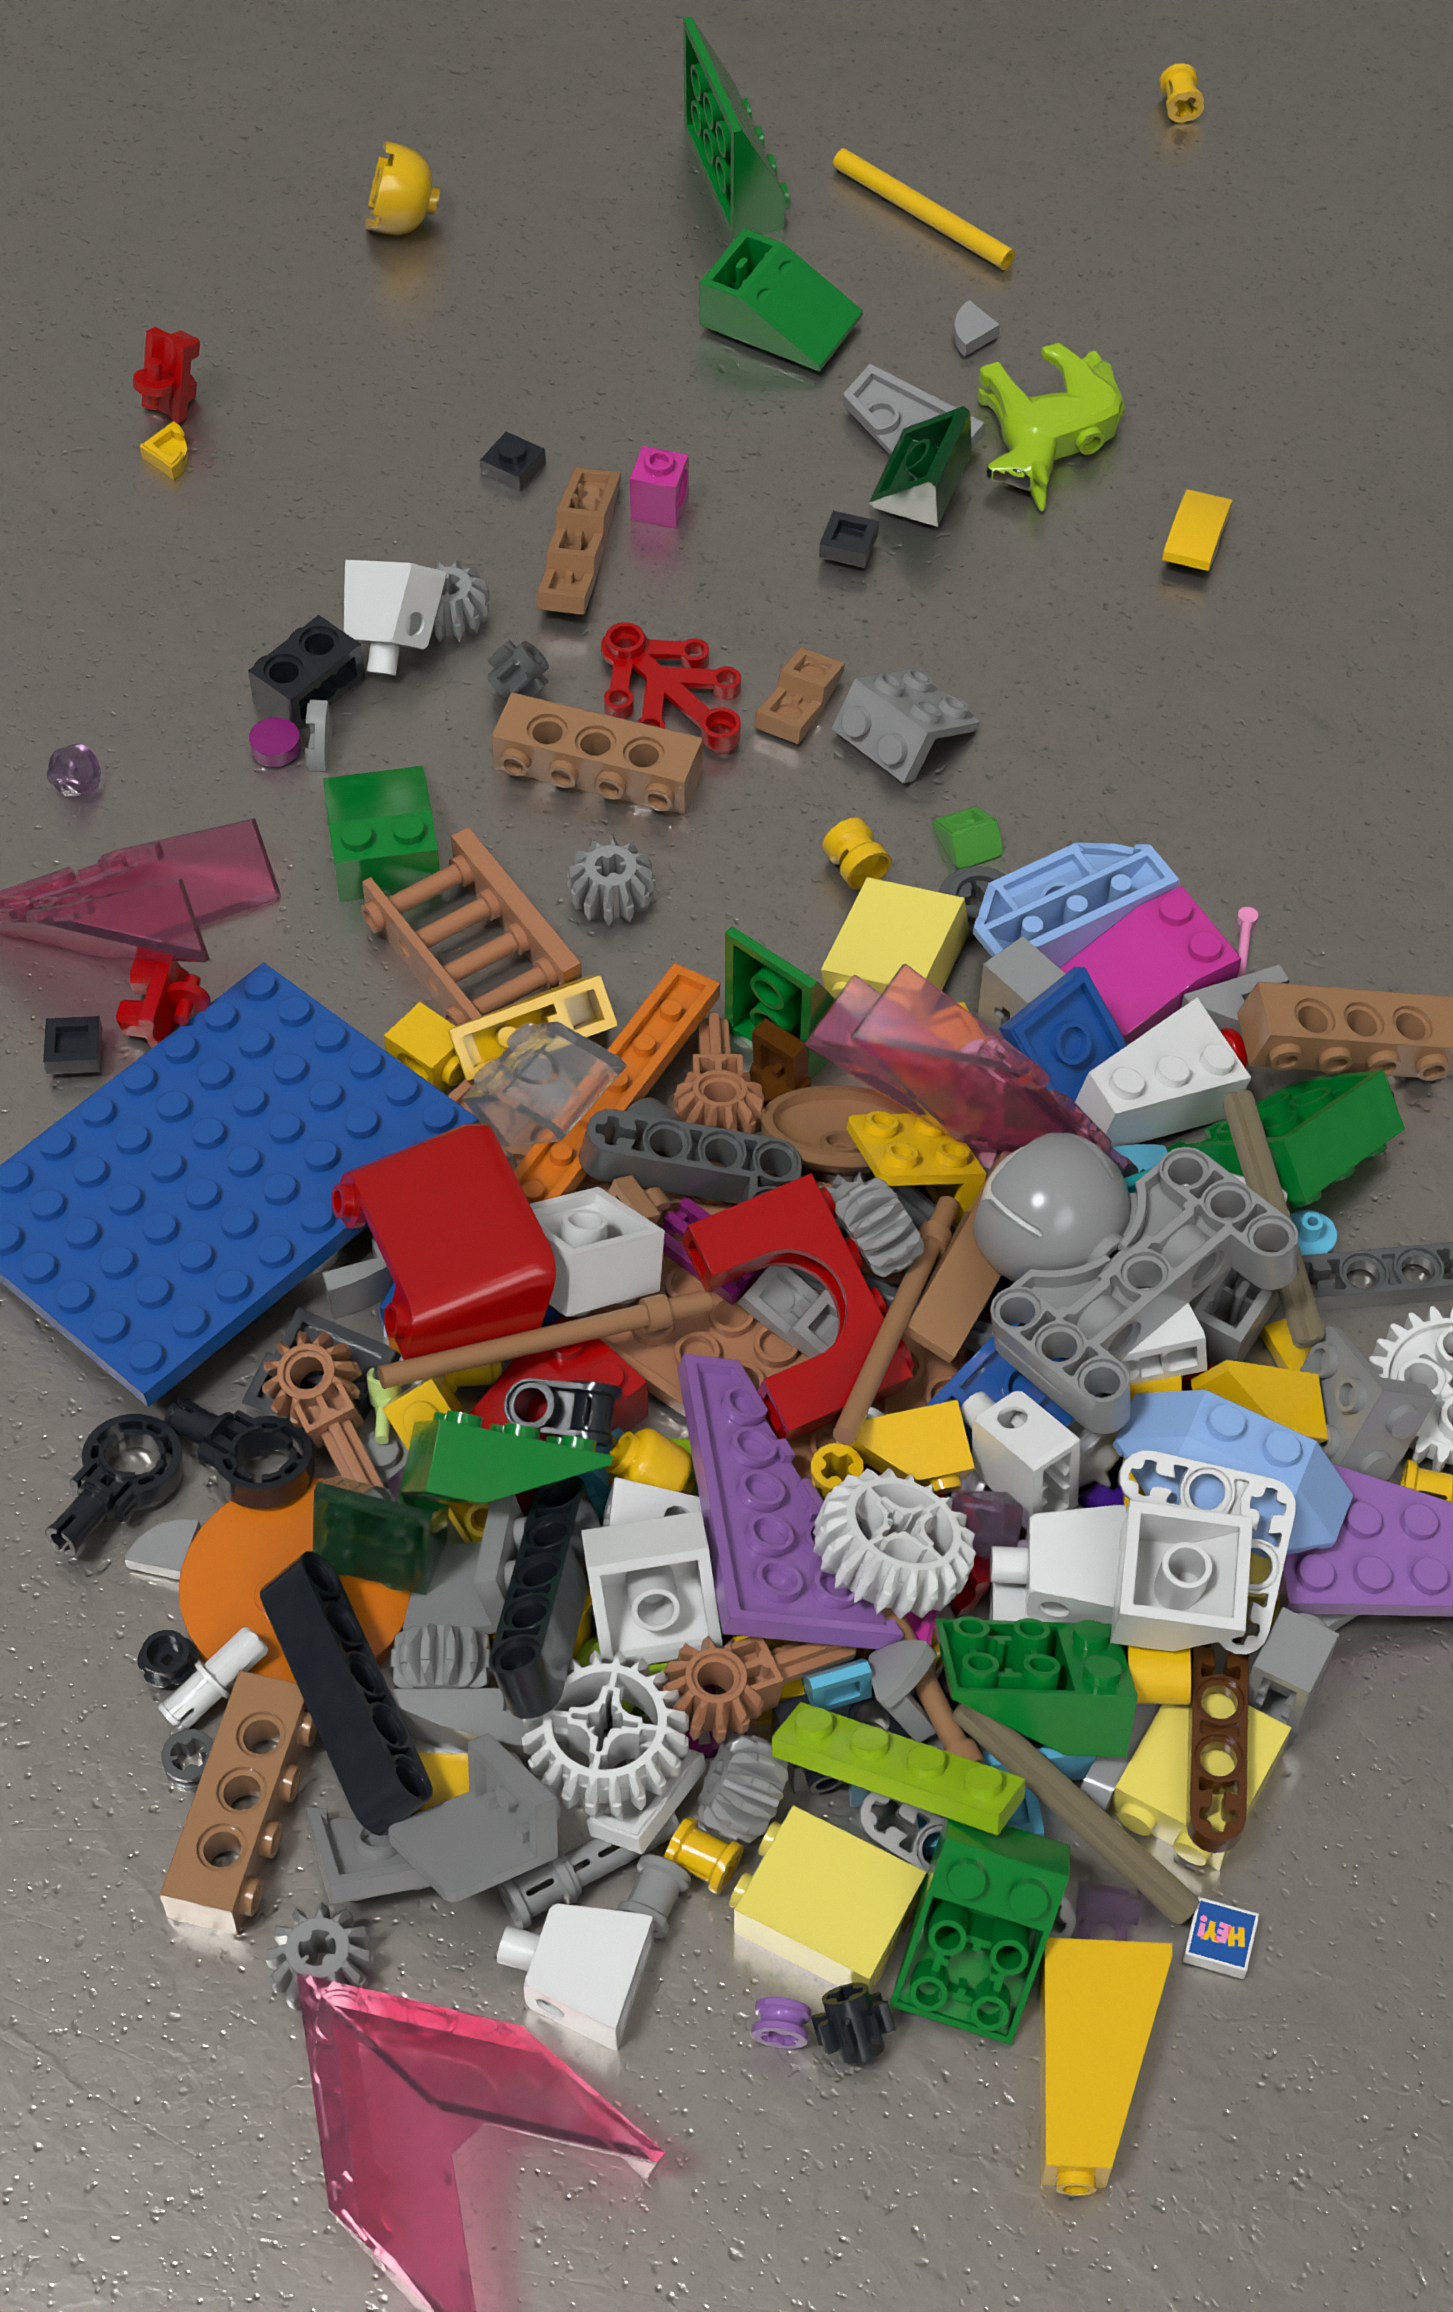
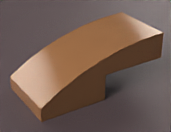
(800, 696)

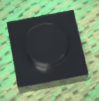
(512, 461)
(849, 539)
(73, 1045)

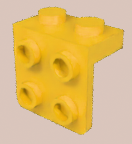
(913, 1152)

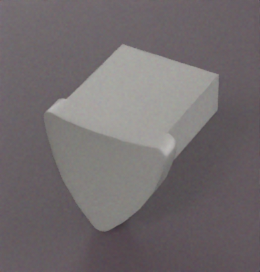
(894, 1675)

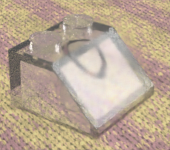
(541, 1084)

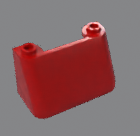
(454, 1240)

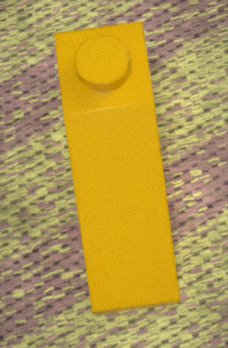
(577, 1004)

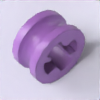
(781, 2022)

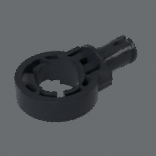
(230, 1443)
(109, 1493)

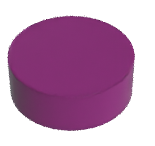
(275, 742)

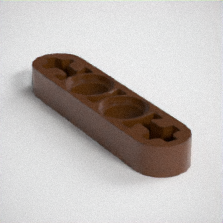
(1221, 1734)

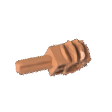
(718, 1088)
(328, 1408)
(749, 1676)

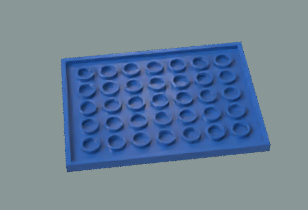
(204, 1179)

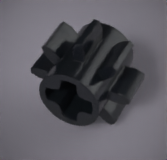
(853, 2023)

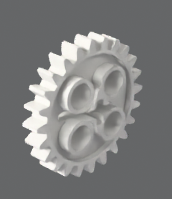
(1421, 1356)

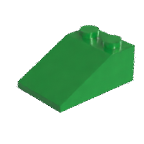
(380, 830)
(770, 988)

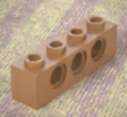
(597, 753)
(1348, 1030)
(223, 1896)

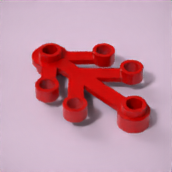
(629, 649)

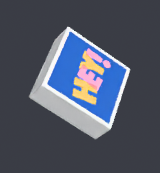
(1221, 1938)

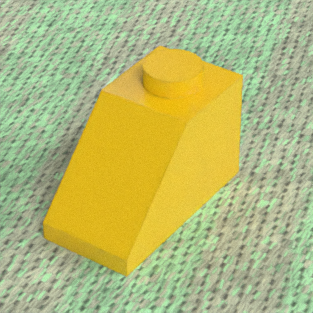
(1276, 1393)
(919, 1442)

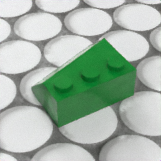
(1315, 1131)

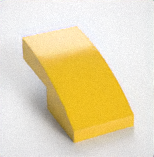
(1197, 530)

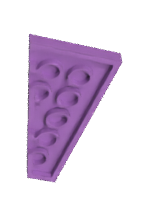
(763, 1520)
(1386, 1558)

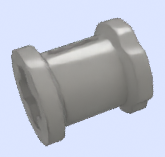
(656, 1890)

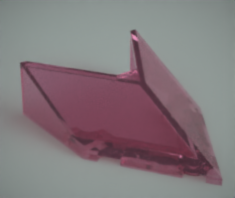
(145, 896)
(946, 1066)
(403, 2092)

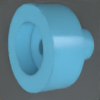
(1315, 1232)

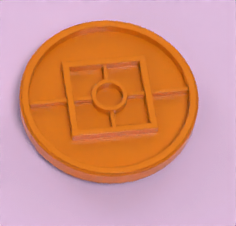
(244, 1551)

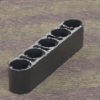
(544, 1600)
(346, 1693)

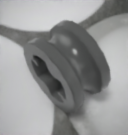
(185, 1743)

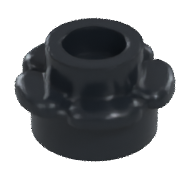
(167, 1644)

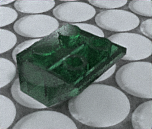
(379, 1533)

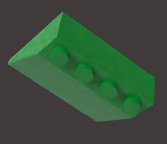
(728, 142)

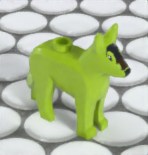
(1050, 424)

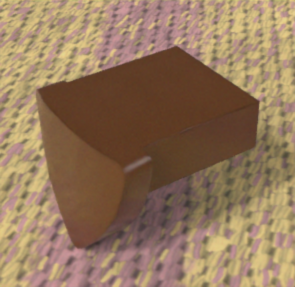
(778, 1061)

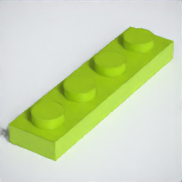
(899, 1768)

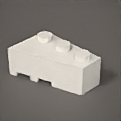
(1164, 1080)

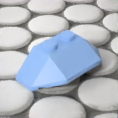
(1070, 897)
(1230, 1436)

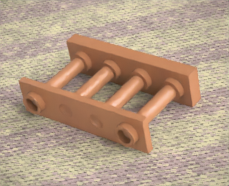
(496, 899)

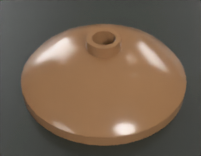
(817, 1121)

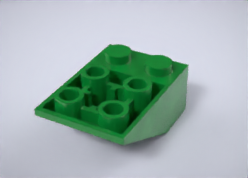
(775, 301)
(469, 1464)
(1043, 1680)
(981, 1928)

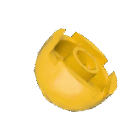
(401, 191)

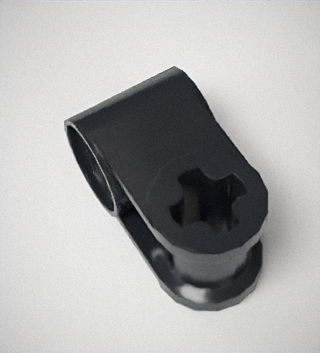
(573, 1408)

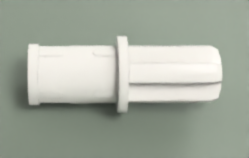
(213, 1679)

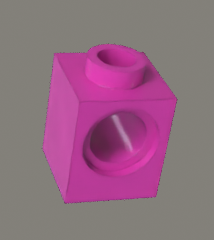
(659, 487)

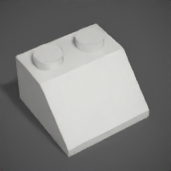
(599, 1250)
(1180, 1577)
(651, 1587)

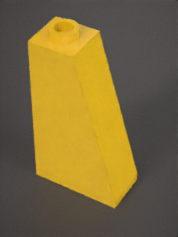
(1093, 2040)

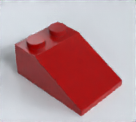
(576, 1362)

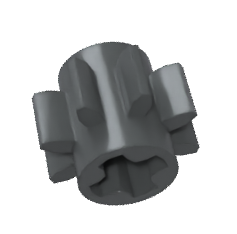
(518, 670)

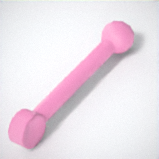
(1246, 919)

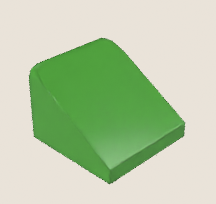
(969, 836)

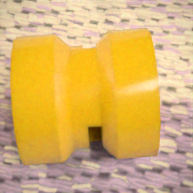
(853, 849)

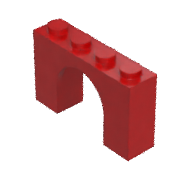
(799, 1230)

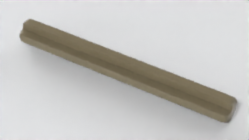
(1262, 1178)
(1081, 1814)

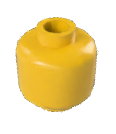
(651, 1460)

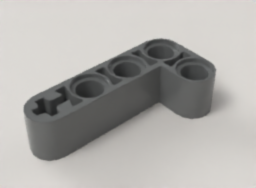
(613, 1133)

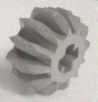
(462, 602)
(611, 881)
(879, 1227)
(441, 1658)
(742, 1788)
(301, 1945)

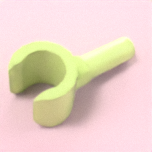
(379, 1398)

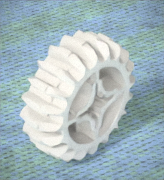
(894, 1543)
(652, 1746)

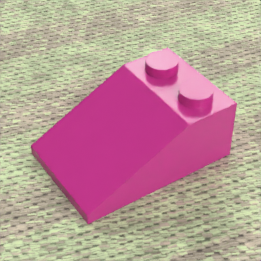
(1154, 960)

